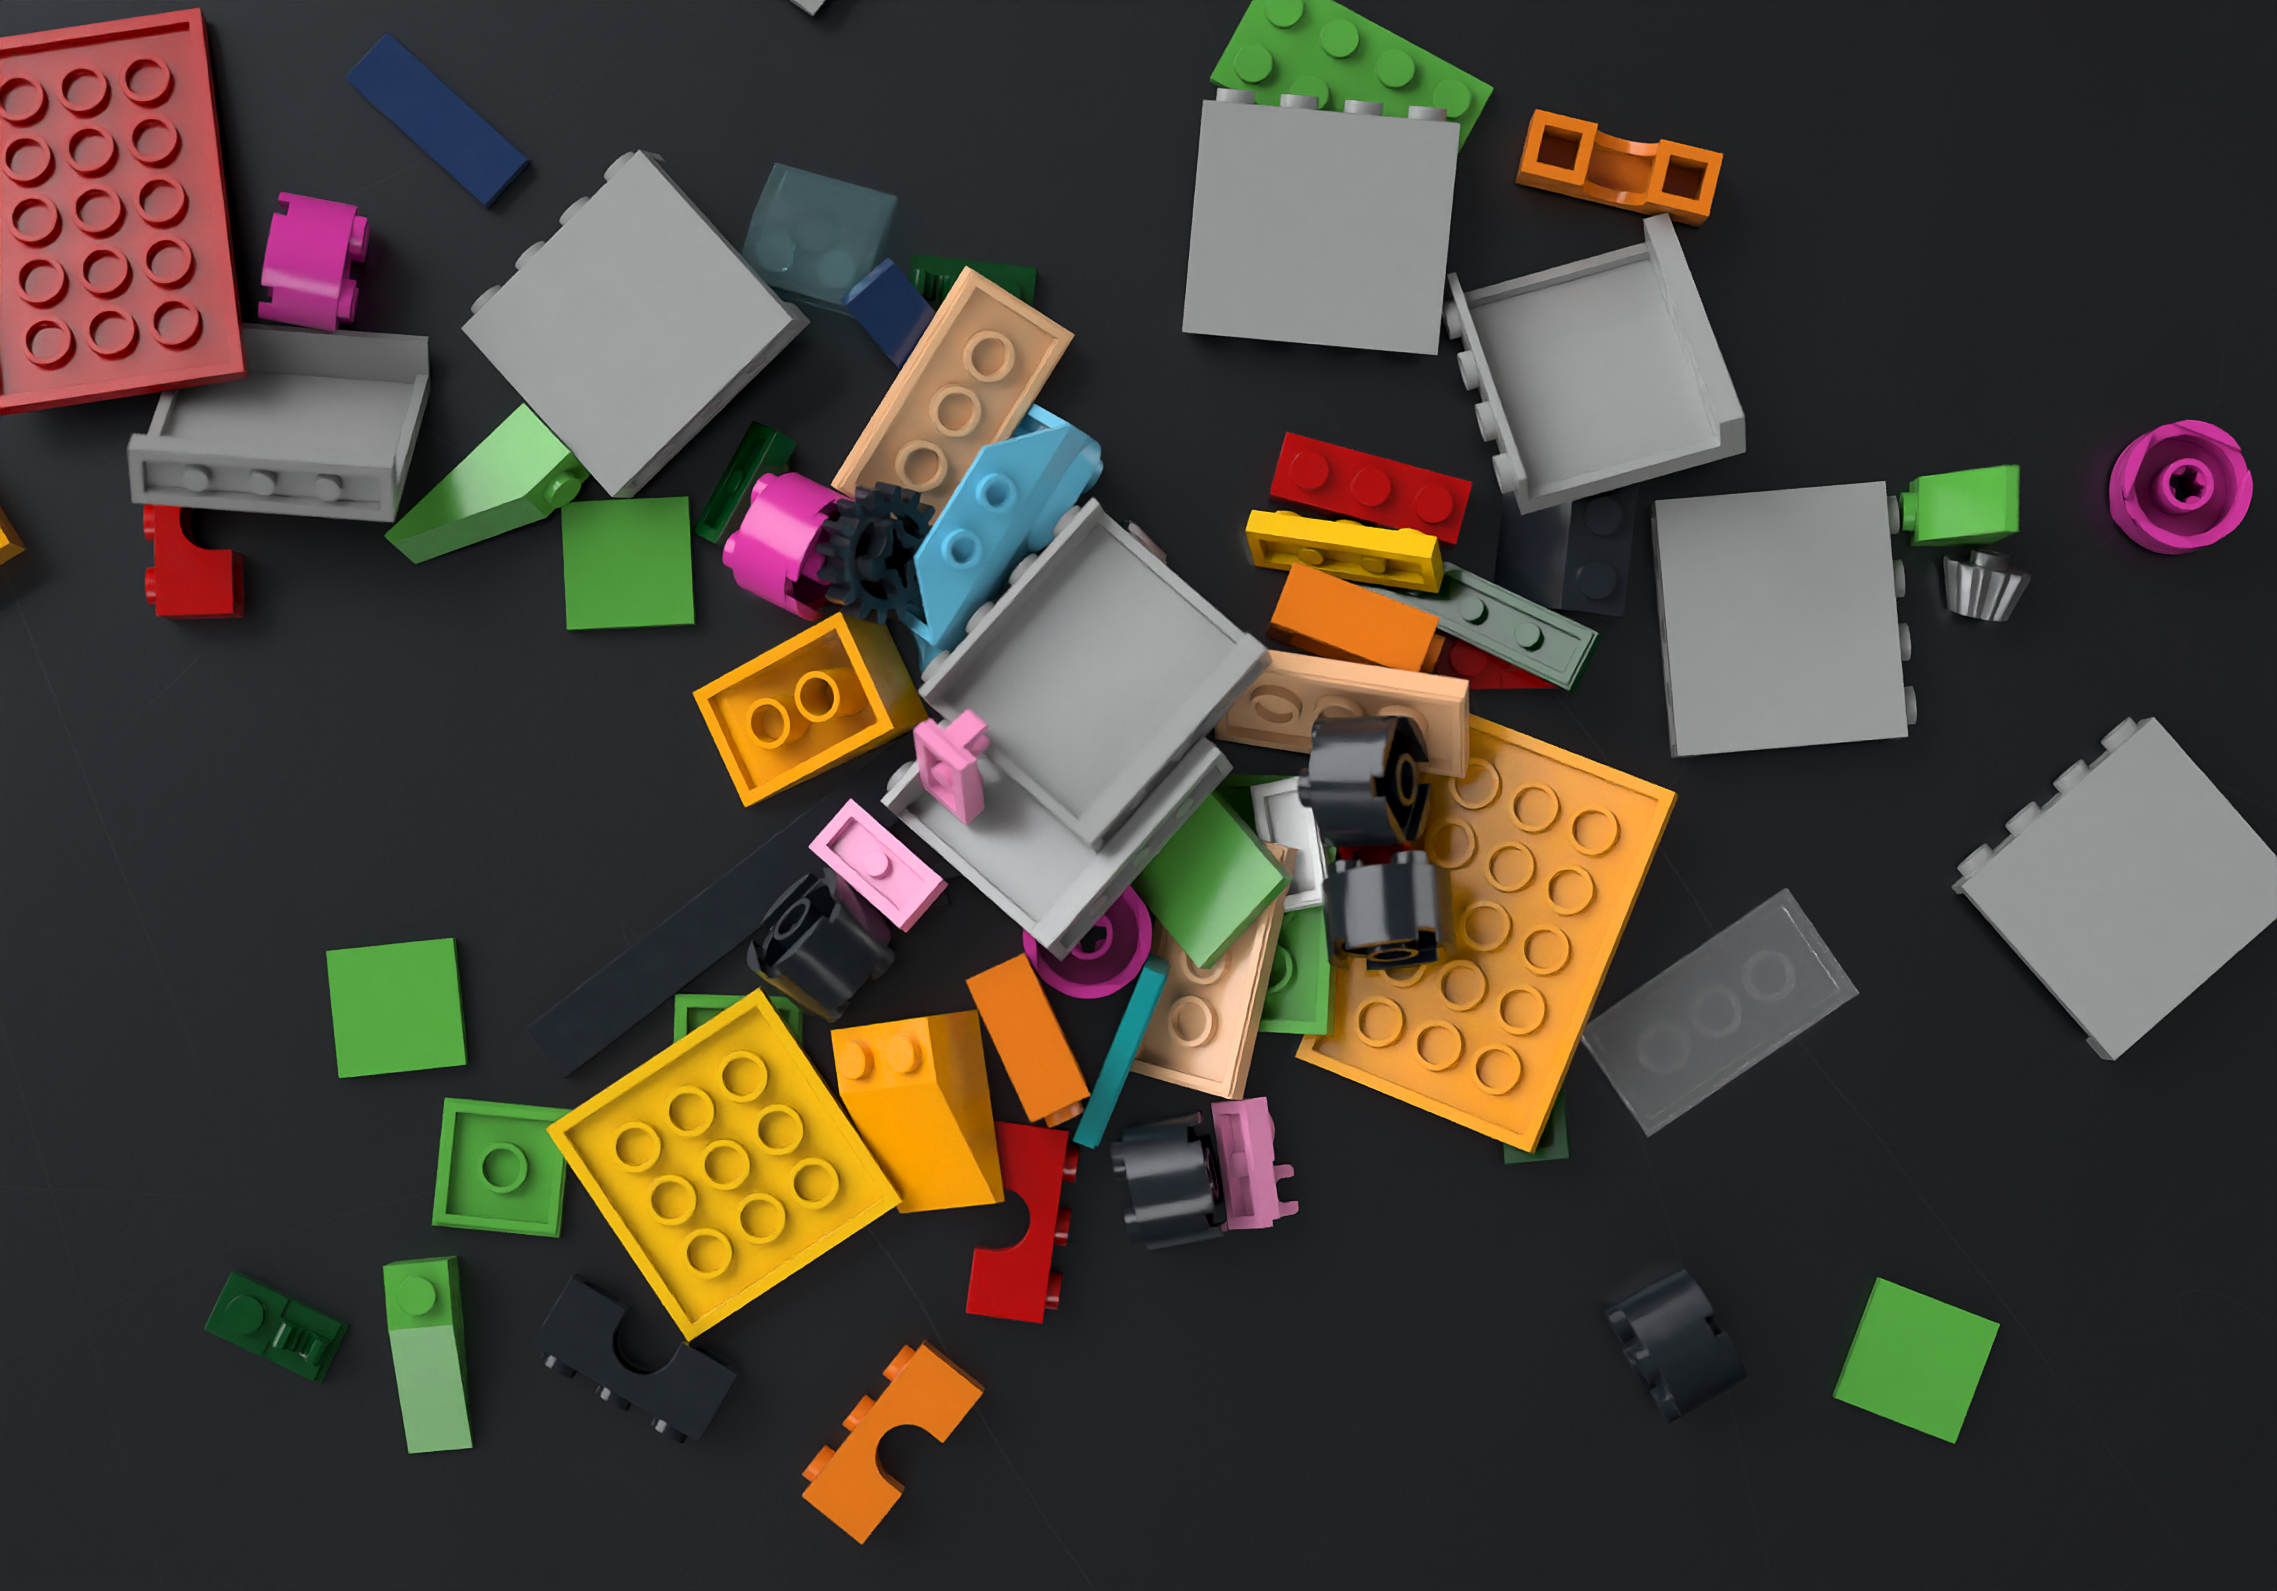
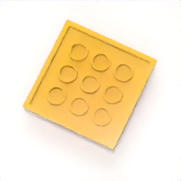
(724, 1163)

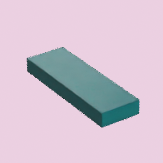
(1122, 1051)

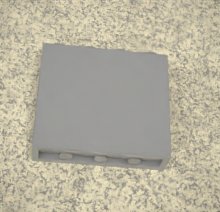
(1321, 223)
(632, 325)
(1596, 372)
(309, 434)
(1781, 619)
(1094, 673)
(1034, 861)
(2126, 885)

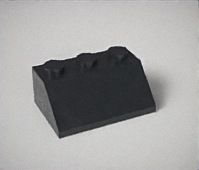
(1569, 554)

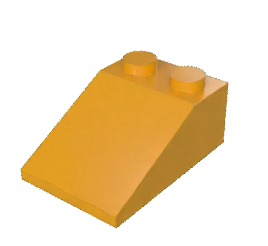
(810, 706)
(923, 1107)

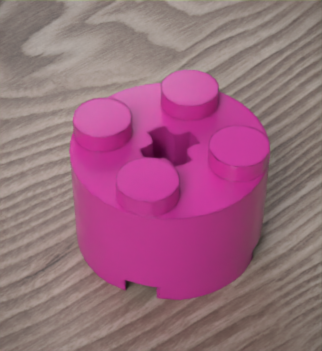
(312, 261)
(2212, 472)
(778, 542)
(1115, 959)

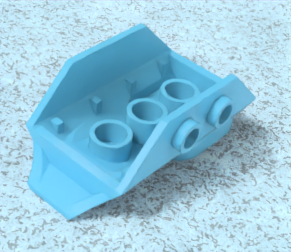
(994, 522)

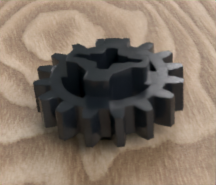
(875, 552)

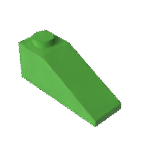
(500, 486)
(1961, 508)
(429, 1352)

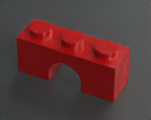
(1368, 489)
(186, 577)
(1018, 1278)

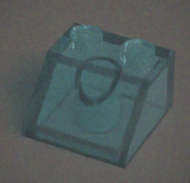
(816, 236)

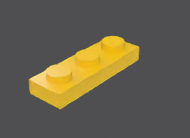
(1346, 550)

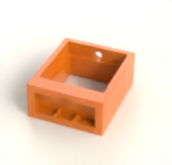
(1353, 624)
(1030, 1041)

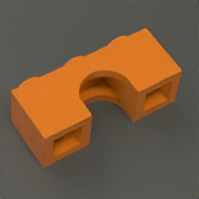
(1645, 178)
(923, 1392)

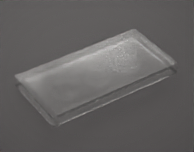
(1717, 1012)

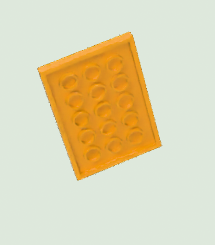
(1542, 888)

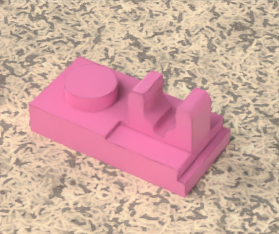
(950, 764)
(878, 865)
(1246, 1163)

